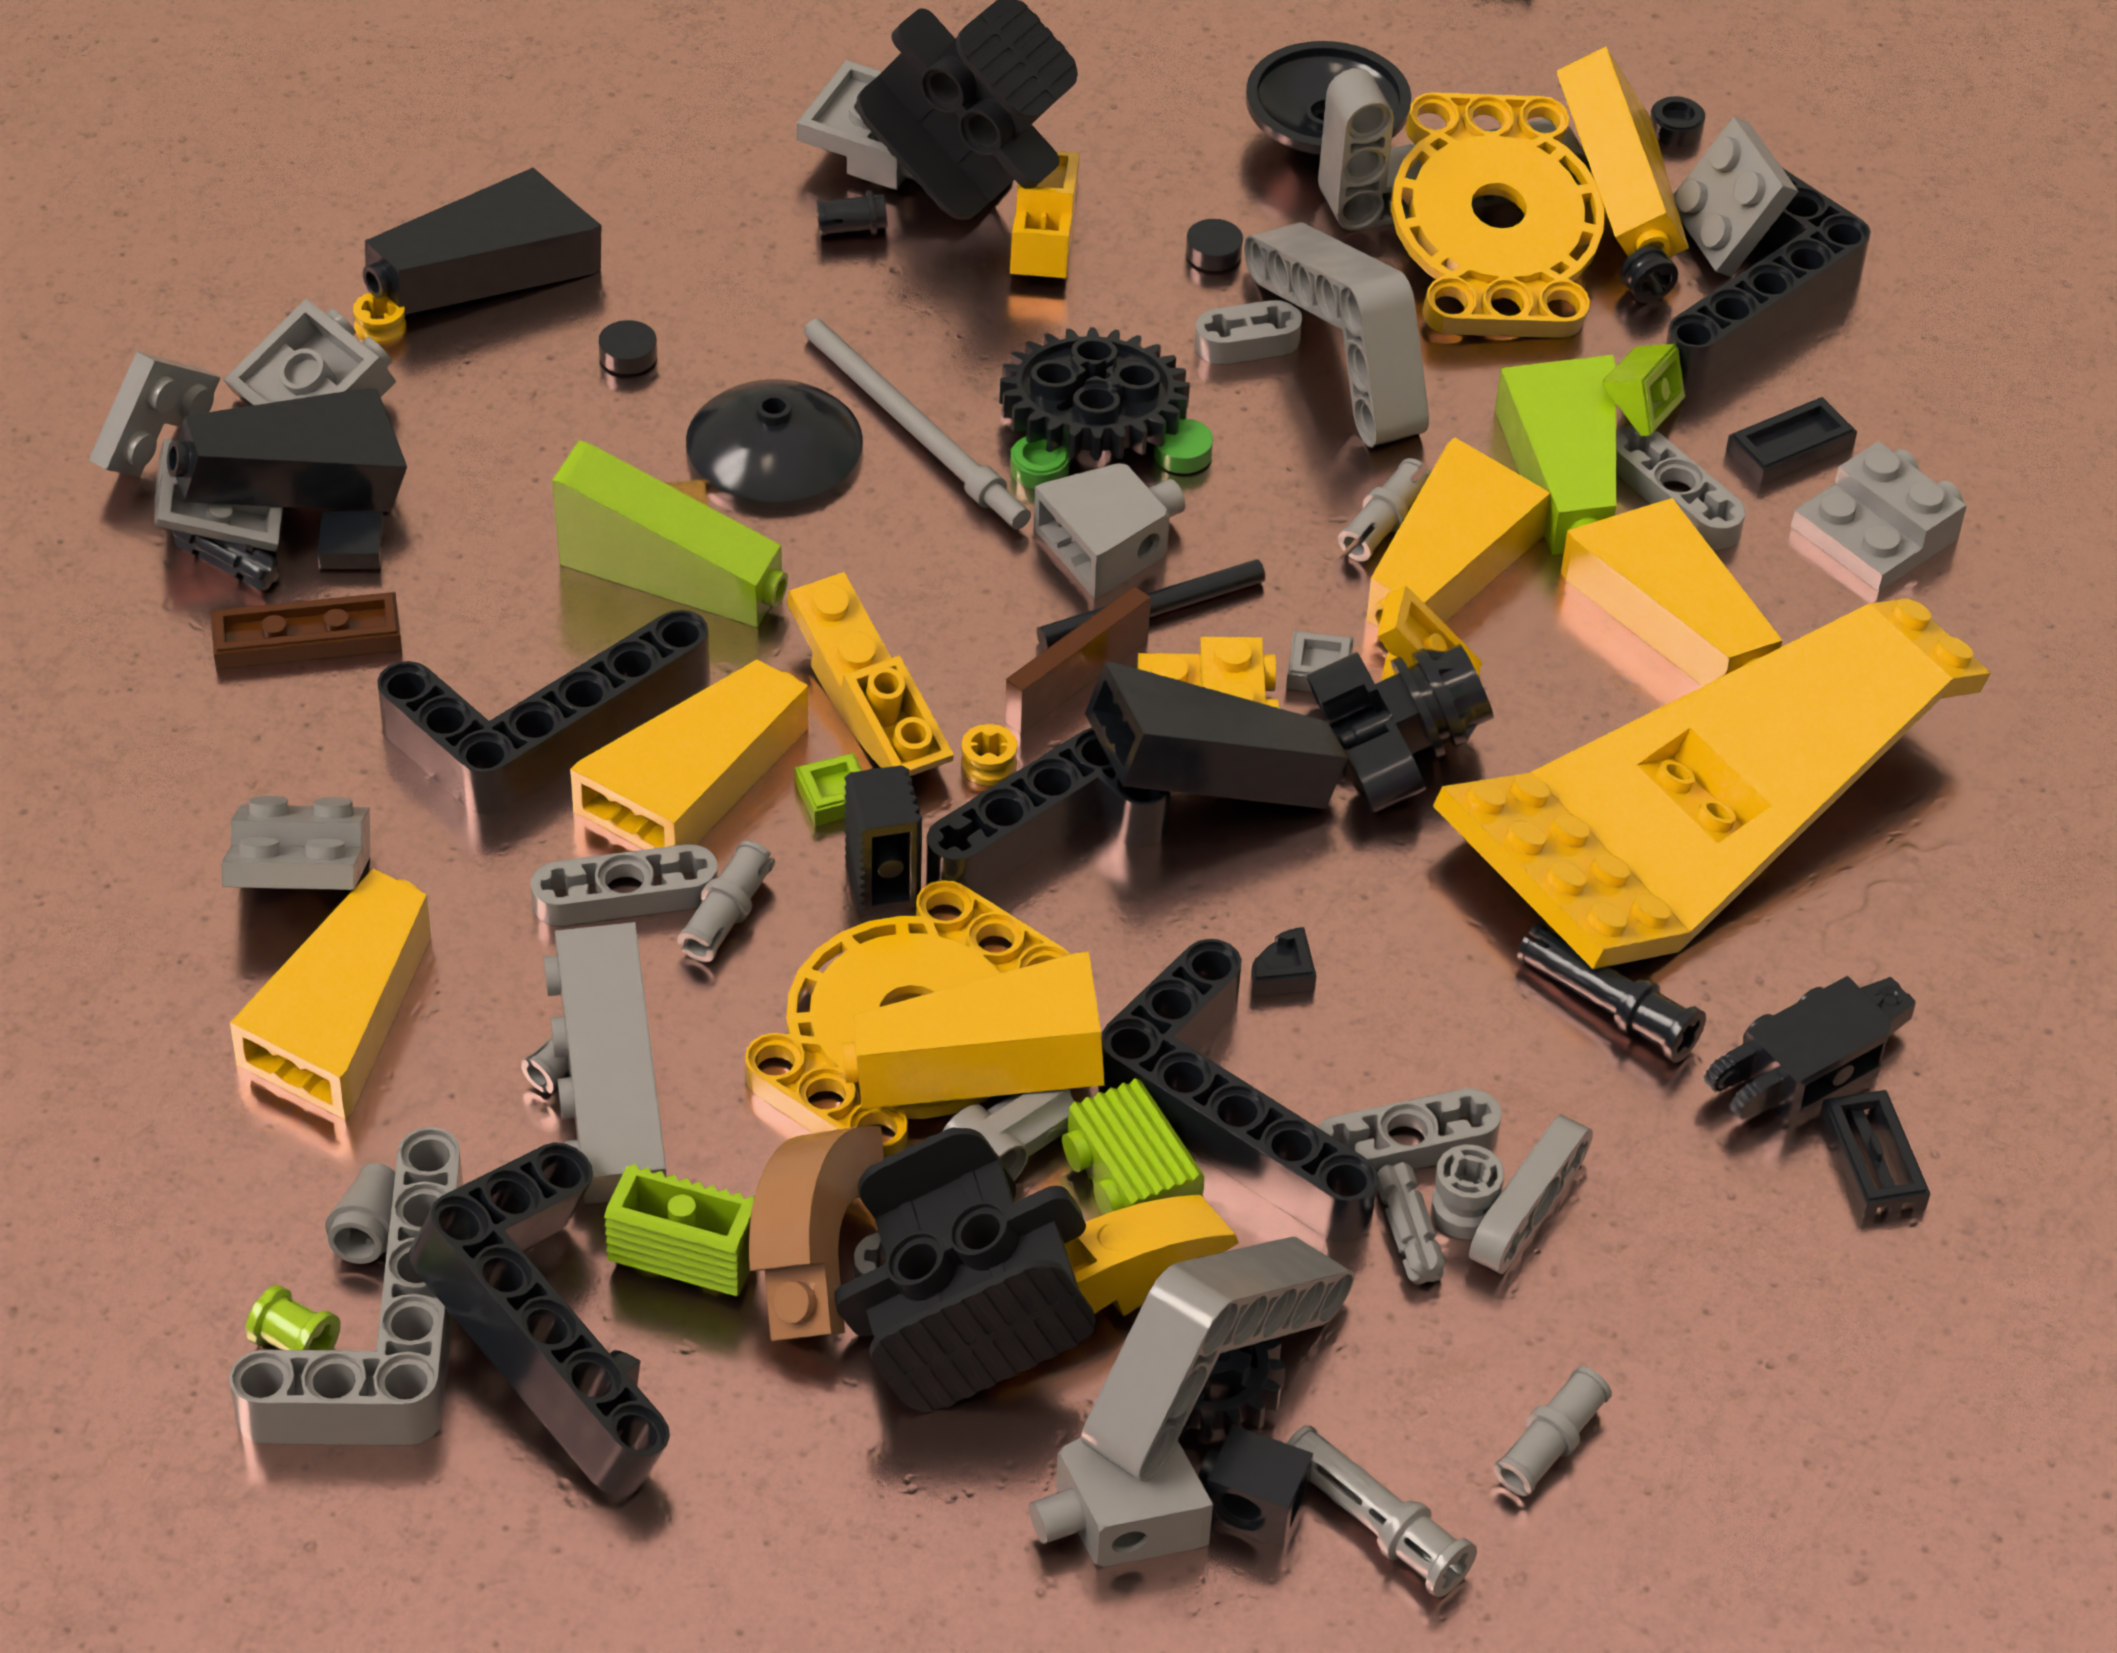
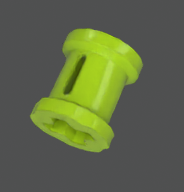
(290, 1325)

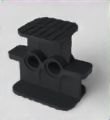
(967, 104)
(967, 1274)

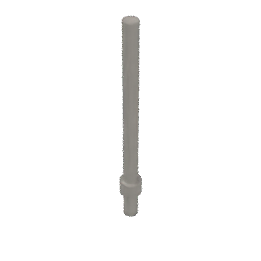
(980, 482)

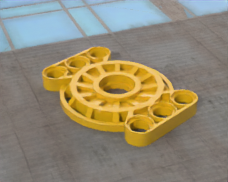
(1483, 262)
(900, 963)

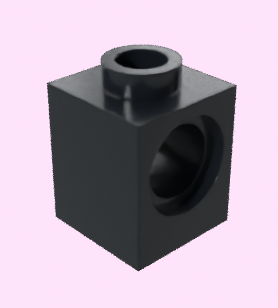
(1256, 1485)

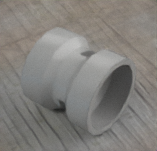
(1466, 1188)

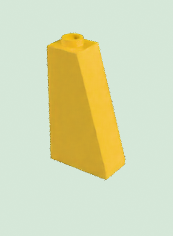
(1622, 154)
(1460, 532)
(1668, 590)
(693, 761)
(337, 996)
(982, 1038)

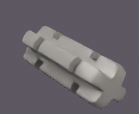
(1410, 1223)

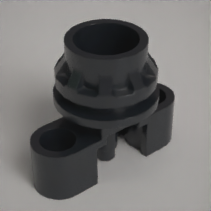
(1399, 716)

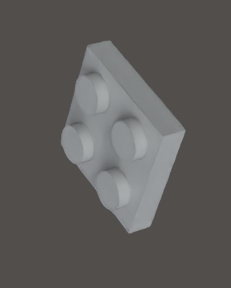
(1733, 196)

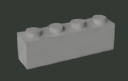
(607, 1052)

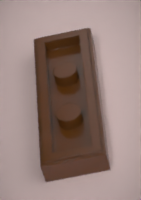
(305, 630)
(1076, 659)

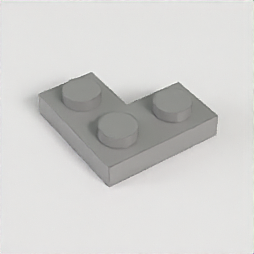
(150, 395)

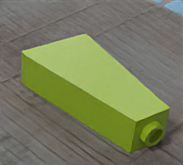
(1563, 438)
(661, 540)

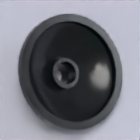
(1291, 86)
(774, 445)

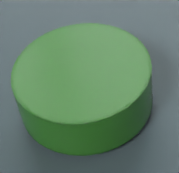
(1187, 450)
(1034, 465)

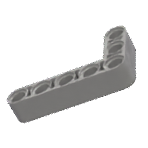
(1358, 158)
(1372, 309)
(1185, 1325)
(368, 1381)

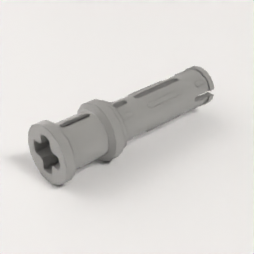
(1401, 1527)

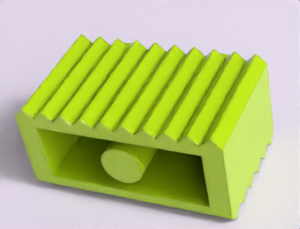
(1128, 1149)
(679, 1230)

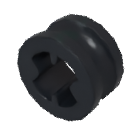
(1649, 274)

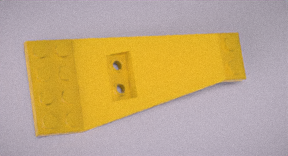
(1686, 806)

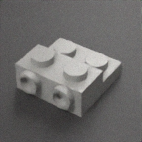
(838, 128)
(310, 357)
(1882, 516)
(297, 844)

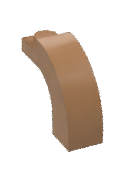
(799, 1225)

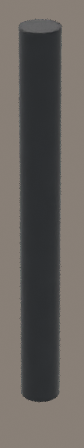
(1170, 597)

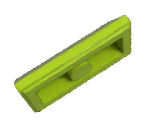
(1647, 385)

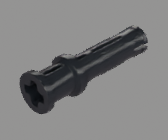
(1635, 1005)

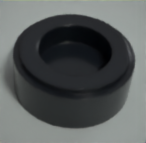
(1677, 121)
(1214, 244)
(627, 347)

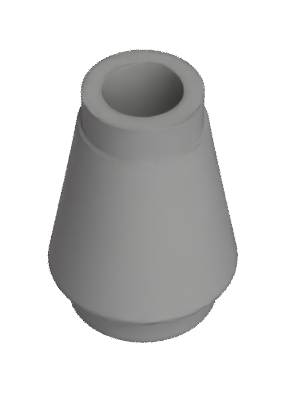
(363, 1216)

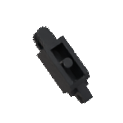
(1812, 1048)

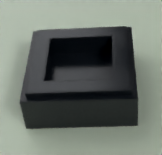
(350, 540)

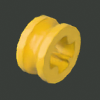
(380, 330)
(989, 741)

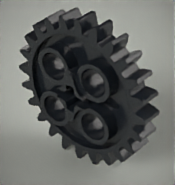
(1094, 393)

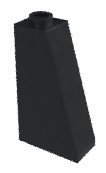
(484, 246)
(292, 454)
(1211, 742)

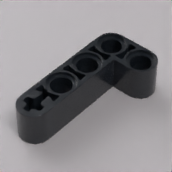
(1039, 810)

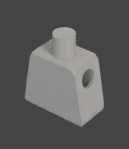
(1106, 523)
(1119, 1514)

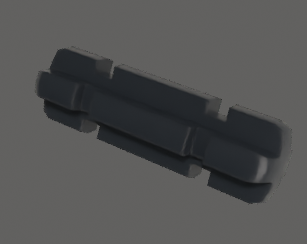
(233, 558)

